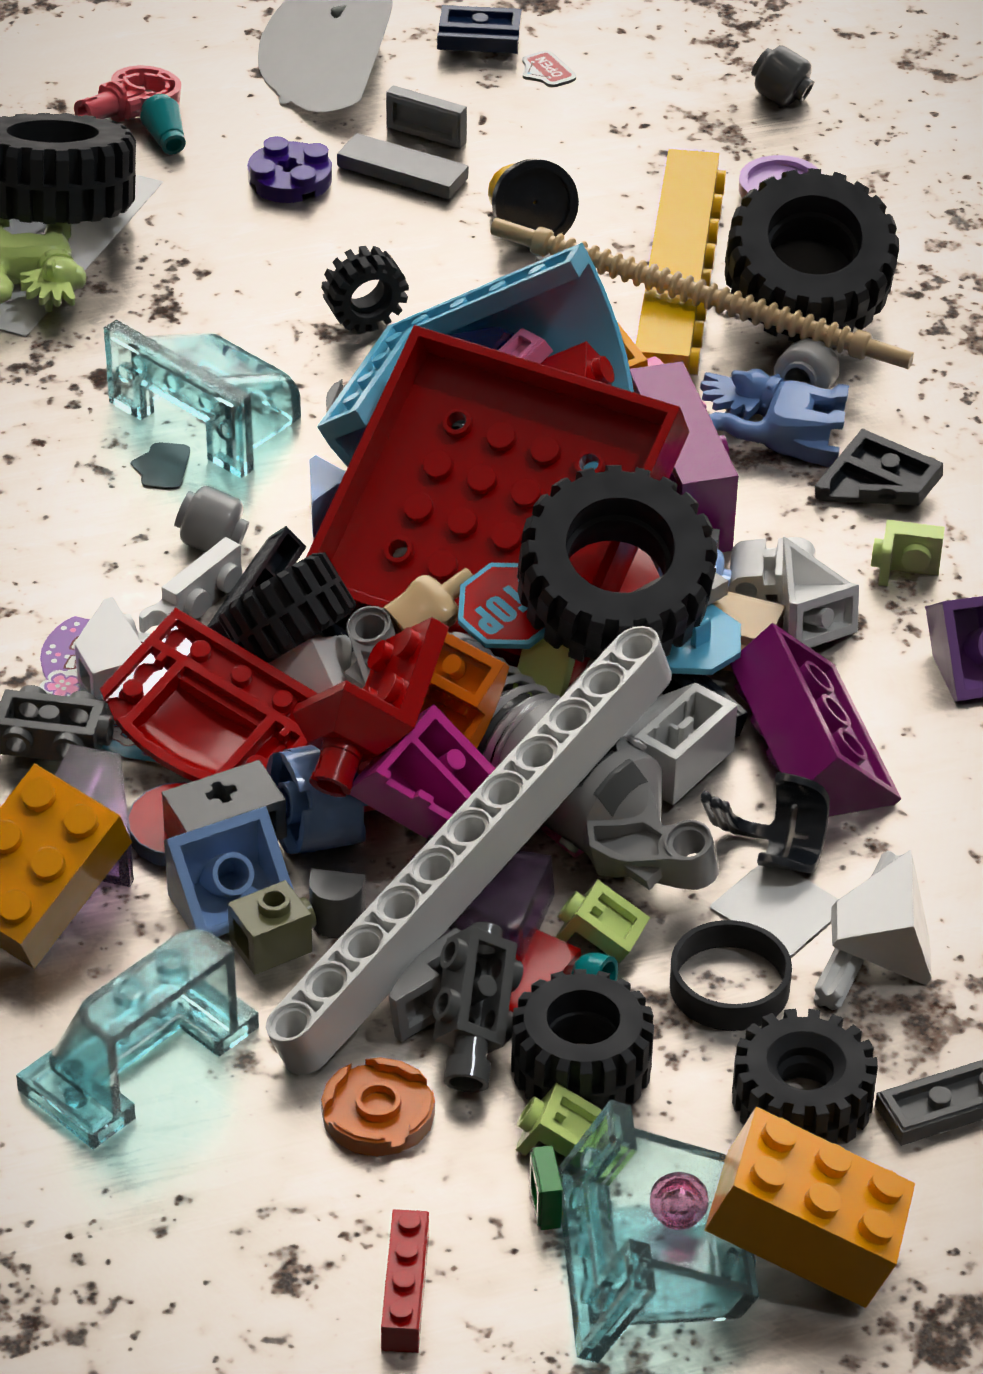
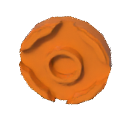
(378, 1107)

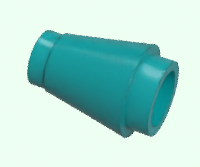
(164, 122)

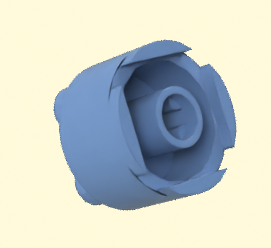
(313, 818)

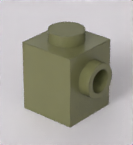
(271, 927)

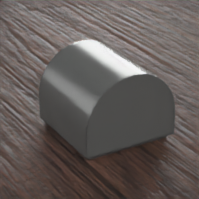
(336, 900)

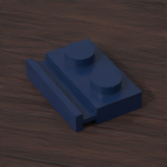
(479, 29)

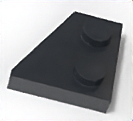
(879, 473)

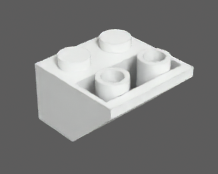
(687, 736)

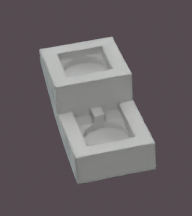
(417, 990)

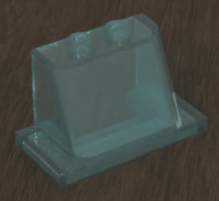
(208, 377)
(175, 987)
(623, 1259)

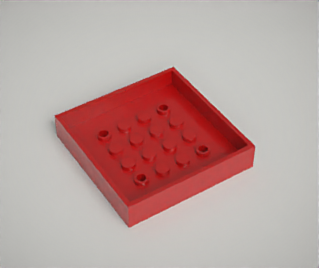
(468, 490)

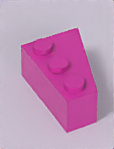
(423, 775)

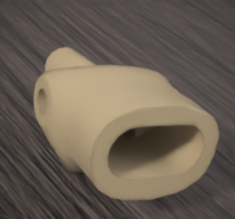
(427, 599)

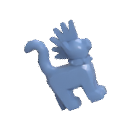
(794, 413)

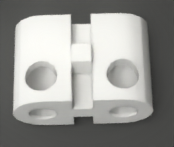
(758, 568)

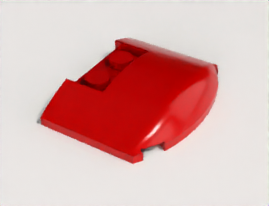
(203, 701)

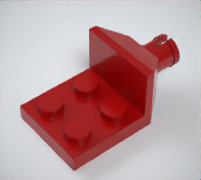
(363, 722)

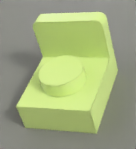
(908, 549)
(603, 920)
(555, 1120)

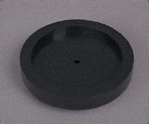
(540, 182)

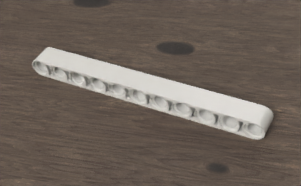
(468, 851)

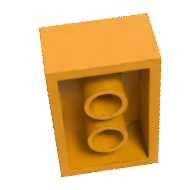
(51, 860)
(811, 1207)

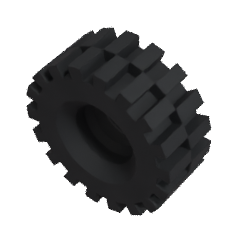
(813, 1051)

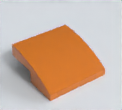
(466, 687)

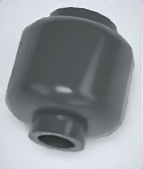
(783, 75)

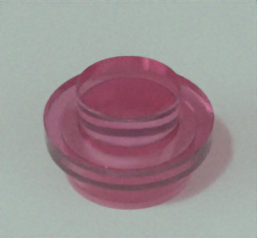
(679, 1200)

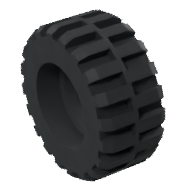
(65, 168)
(823, 210)
(626, 510)

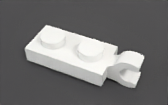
(197, 585)

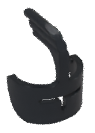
(811, 821)

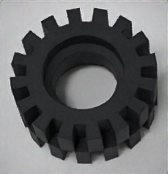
(352, 274)

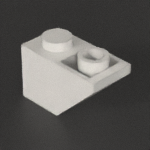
(104, 646)

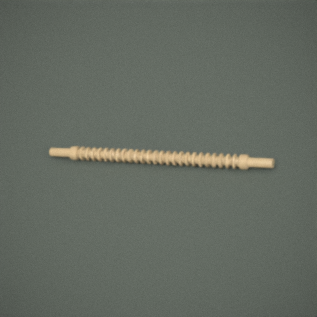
(858, 343)

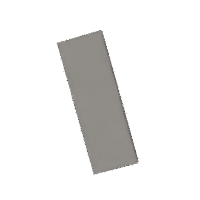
(402, 166)

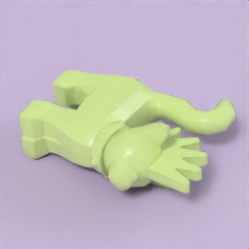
(40, 265)

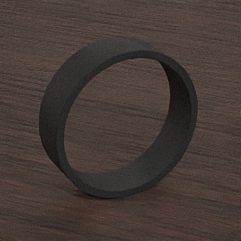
(736, 935)

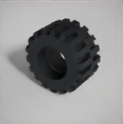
(288, 608)
(588, 1012)

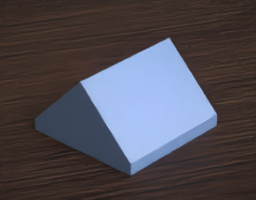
(222, 865)

